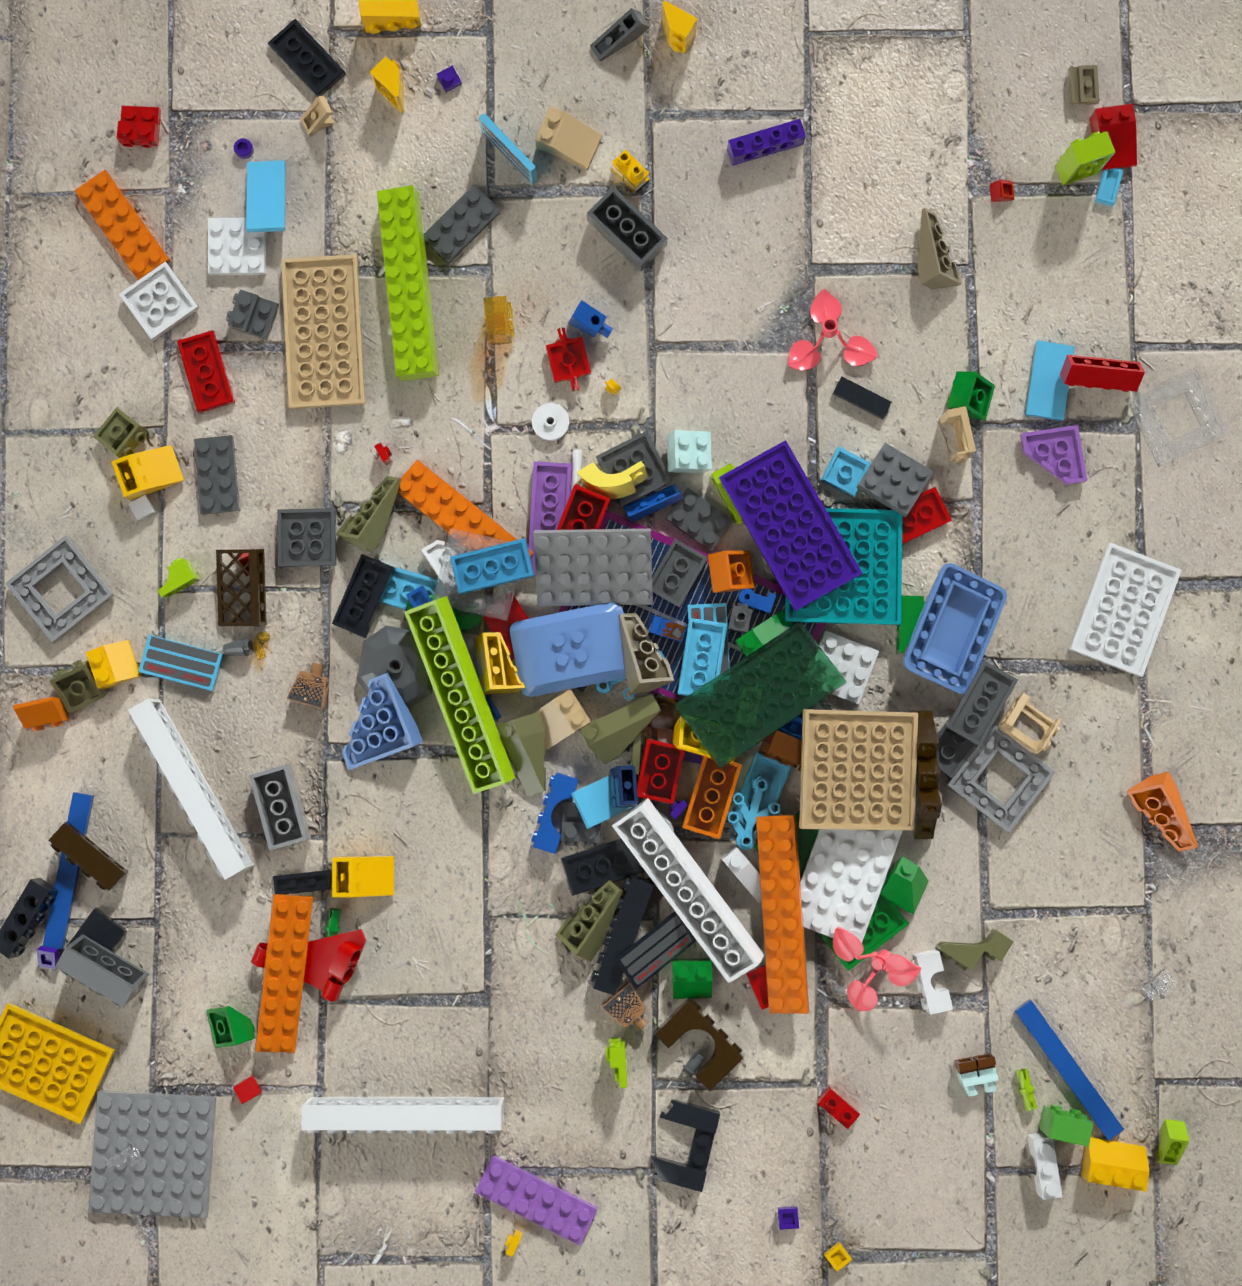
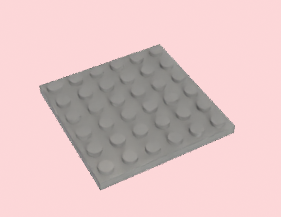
(174, 1150)

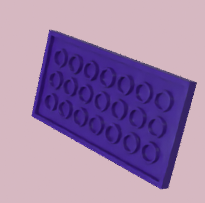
(790, 525)

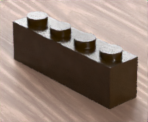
(87, 855)

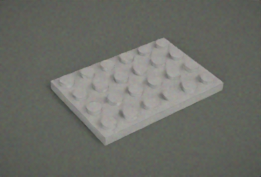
(593, 567)

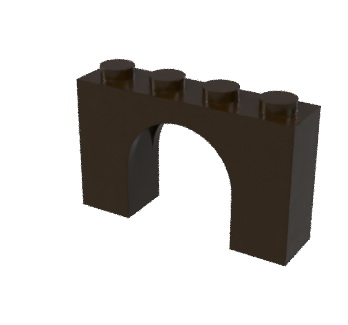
(690, 1017)

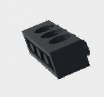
(25, 906)

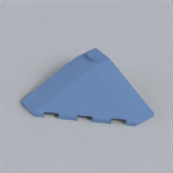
(382, 726)

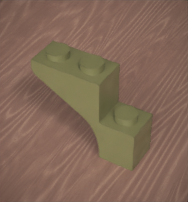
(969, 954)

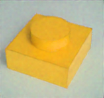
(512, 1242)
(838, 1256)

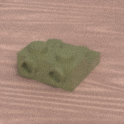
(120, 434)
(76, 686)

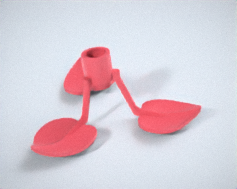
(827, 310)
(899, 969)

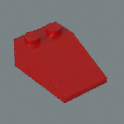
(1121, 128)

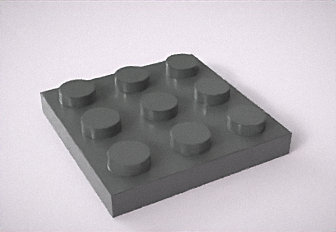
(628, 454)
(895, 479)
(306, 537)

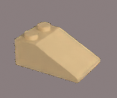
(567, 138)
(562, 718)

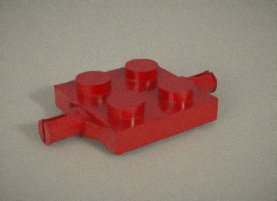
(568, 359)

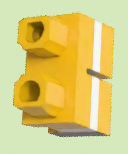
(630, 171)

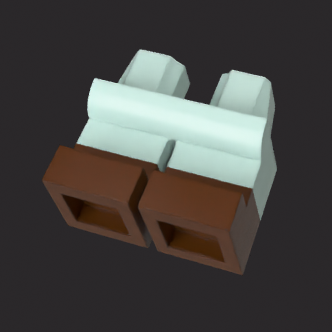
(977, 1071)

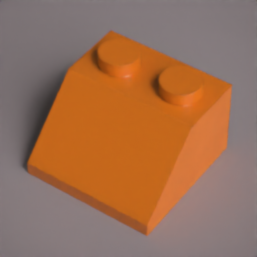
(731, 571)
(42, 713)

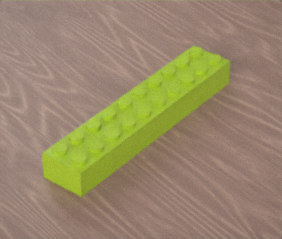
(407, 283)
(460, 695)

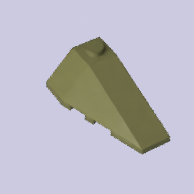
(369, 523)
(614, 732)
(588, 927)

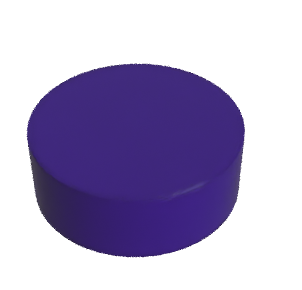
(243, 148)

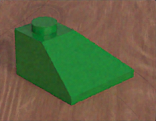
(904, 885)
(229, 1026)

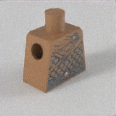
(310, 687)
(626, 1007)

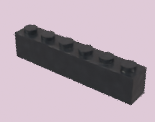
(622, 933)

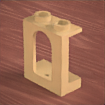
(960, 421)
(1048, 726)

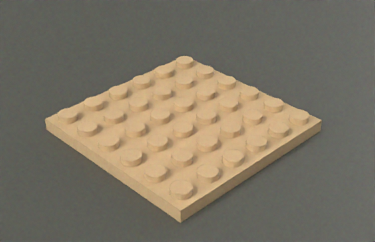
(858, 770)

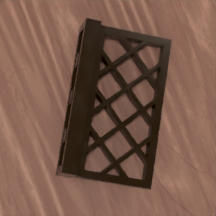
(257, 587)

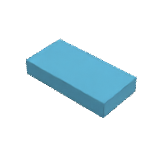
(1109, 186)

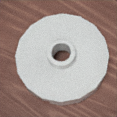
(553, 431)

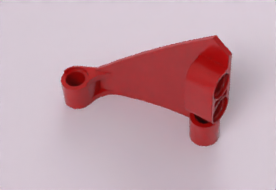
(328, 961)

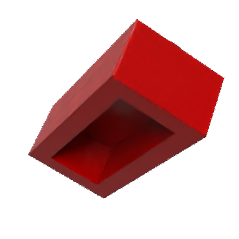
(838, 1107)

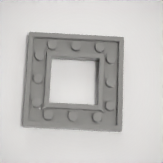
(59, 624)
(1005, 814)

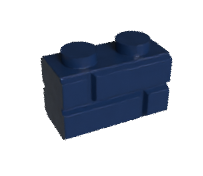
(623, 786)

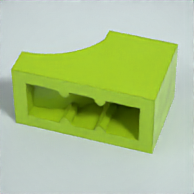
(180, 577)
(1172, 1141)

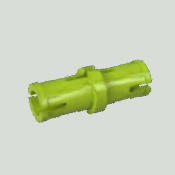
(1026, 1089)

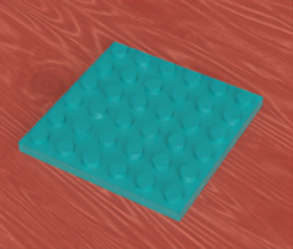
(876, 594)

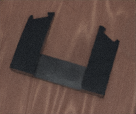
(694, 1172)

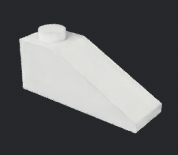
(744, 872)

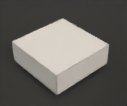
(142, 508)

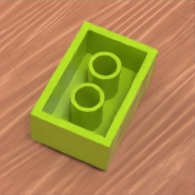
(1085, 157)

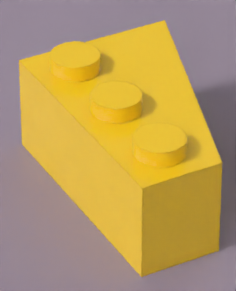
(389, 15)
(494, 665)

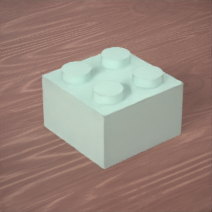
(689, 451)

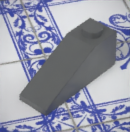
(620, 34)

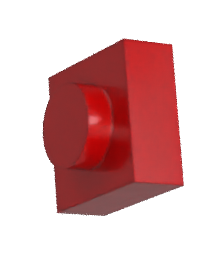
(384, 453)

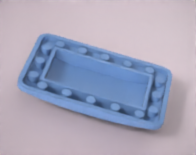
(954, 628)
(569, 649)

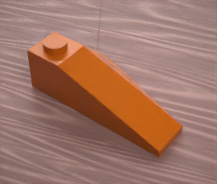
(1163, 806)

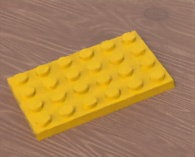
(50, 1063)

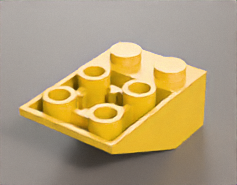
(147, 472)
(362, 876)

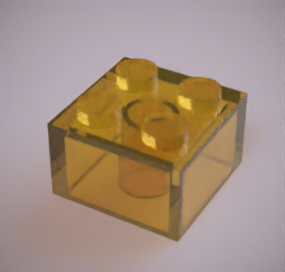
(497, 318)

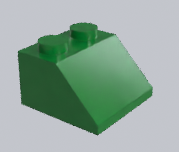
(971, 391)
(692, 978)

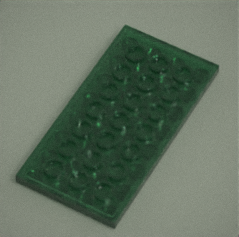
(760, 694)

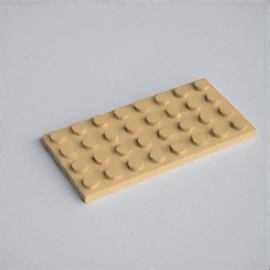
(323, 331)

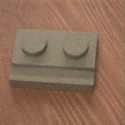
(1084, 85)

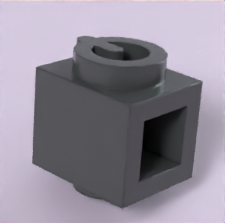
(740, 618)

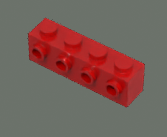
(1102, 373)

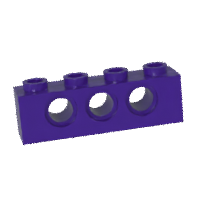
(766, 142)

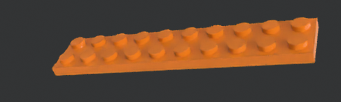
(782, 914)

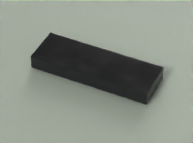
(862, 398)
(303, 882)

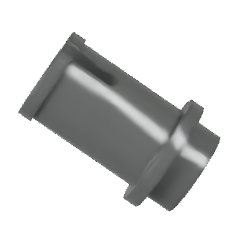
(693, 1064)

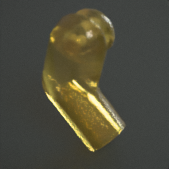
(258, 644)

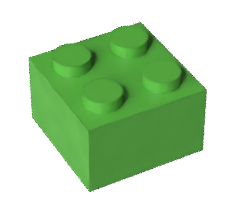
(1066, 1125)

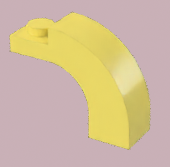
(612, 485)

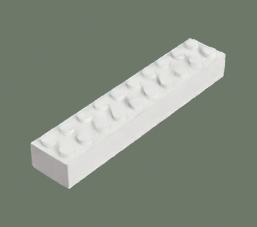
(191, 788)
(688, 890)
(403, 1114)

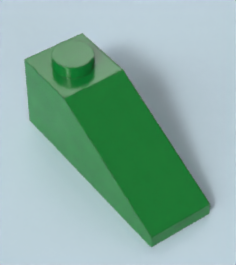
(910, 611)
(763, 633)

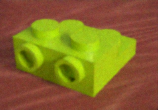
(617, 1057)

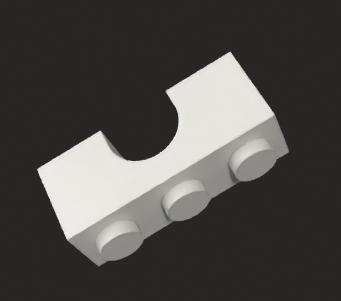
(933, 999)
(1047, 1175)

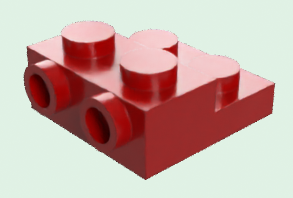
(139, 126)

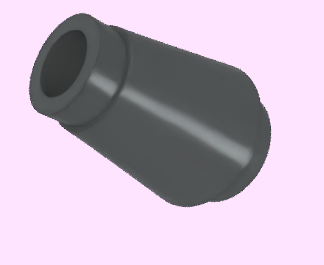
(240, 647)

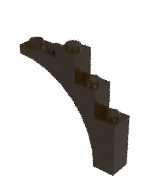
(927, 778)

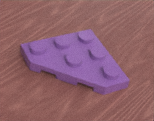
(1057, 452)

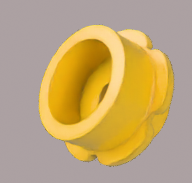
(612, 387)

